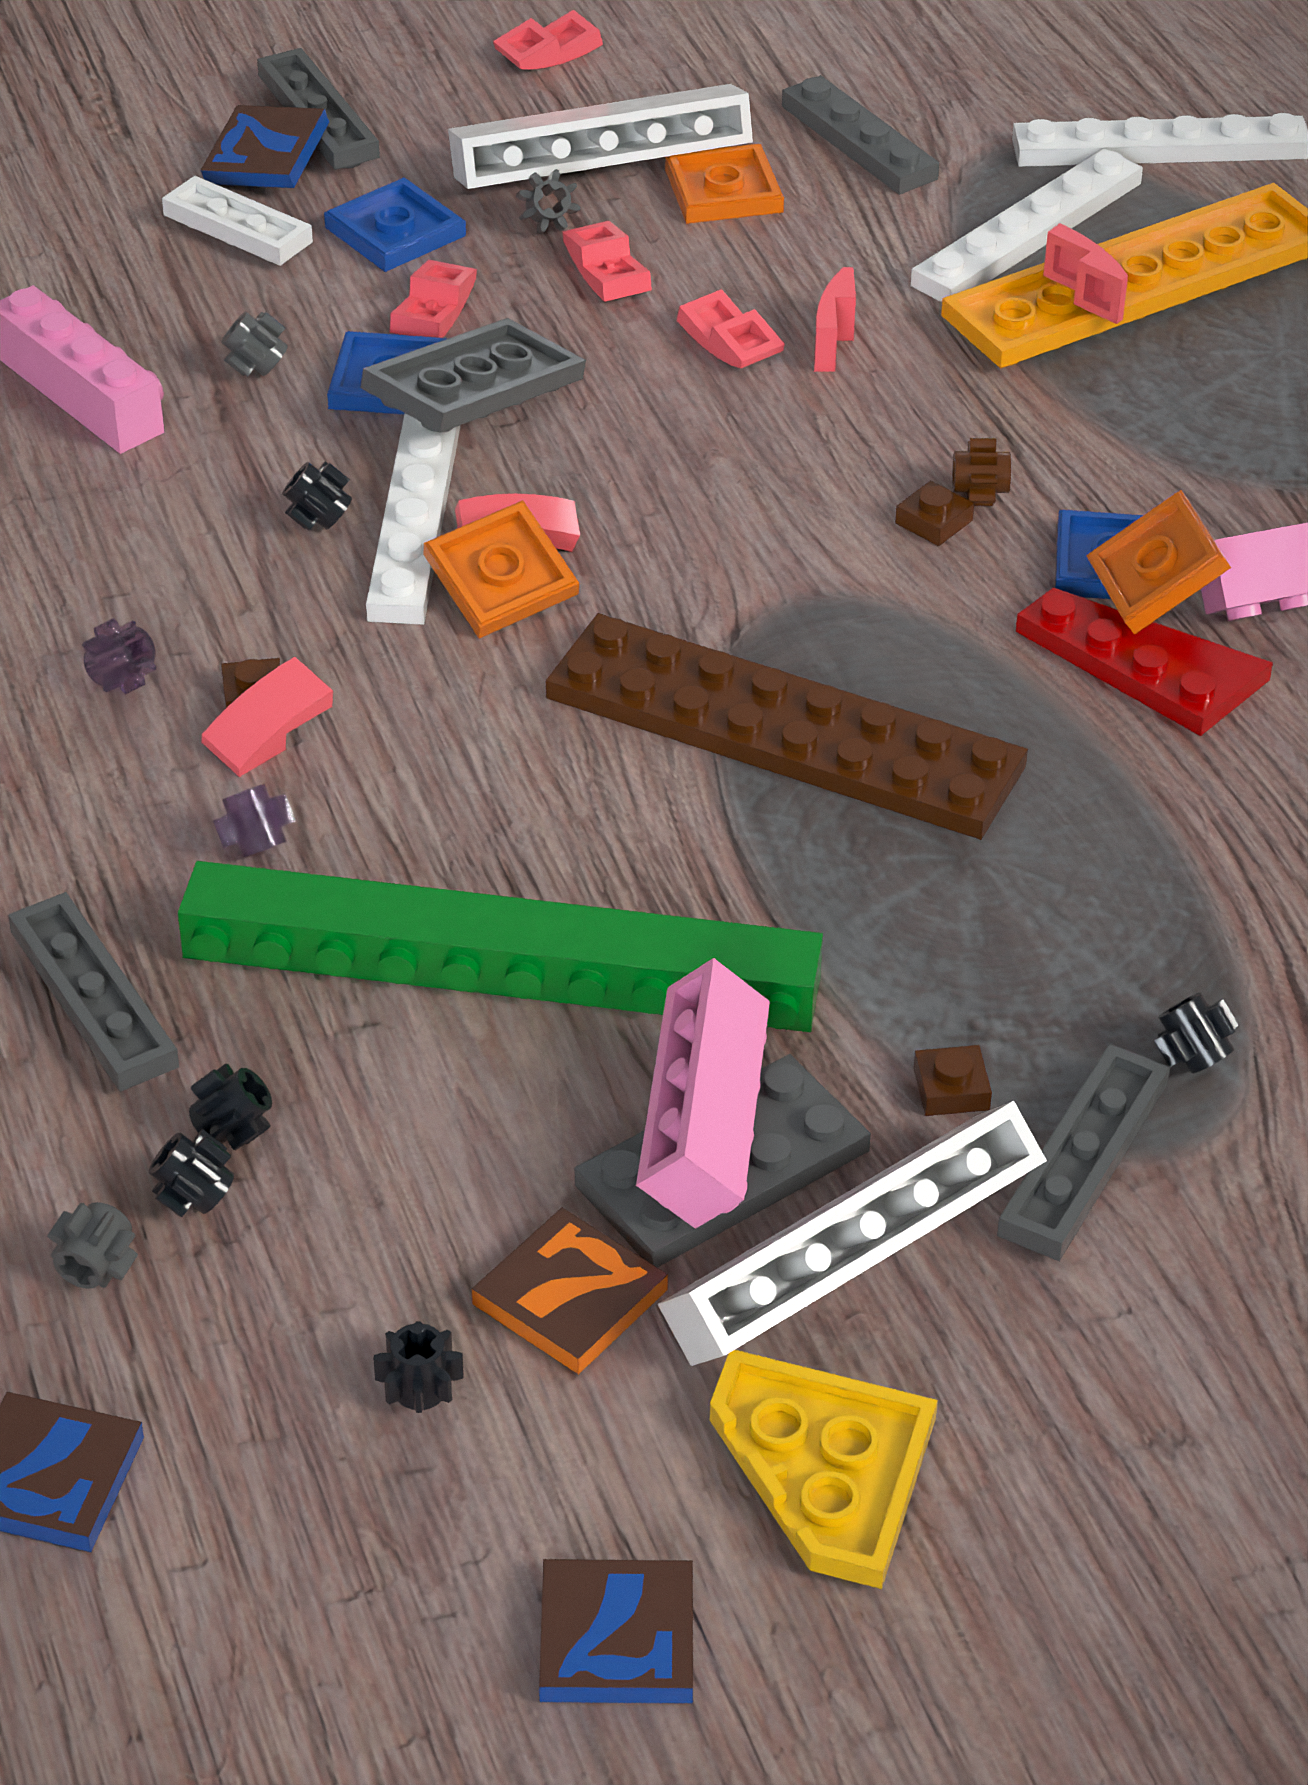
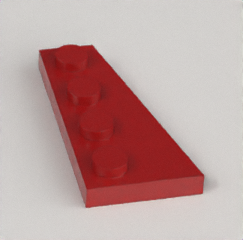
(1158, 666)

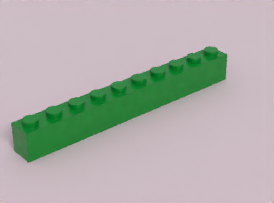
(485, 941)

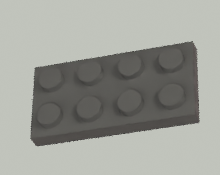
(472, 375)
(796, 1140)

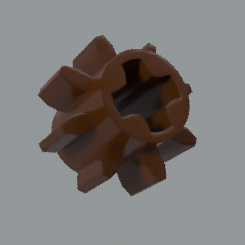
(981, 471)

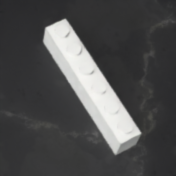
(600, 135)
(850, 1234)

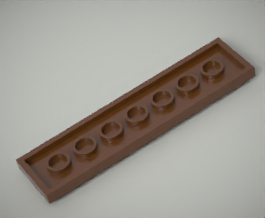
(788, 725)

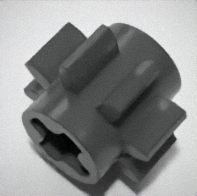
(549, 215)
(254, 344)
(92, 1245)

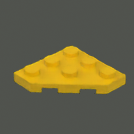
(825, 1458)

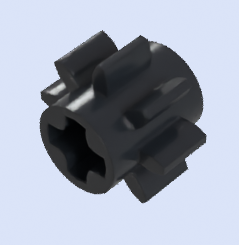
(317, 495)
(1196, 1033)
(231, 1105)
(191, 1173)
(418, 1366)

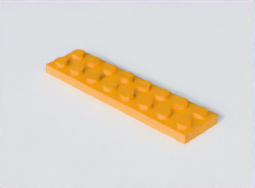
(1164, 268)

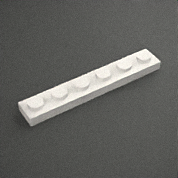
(1162, 140)
(1025, 225)
(411, 517)

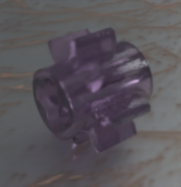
(119, 656)
(254, 820)

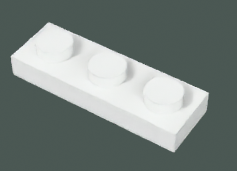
(237, 220)

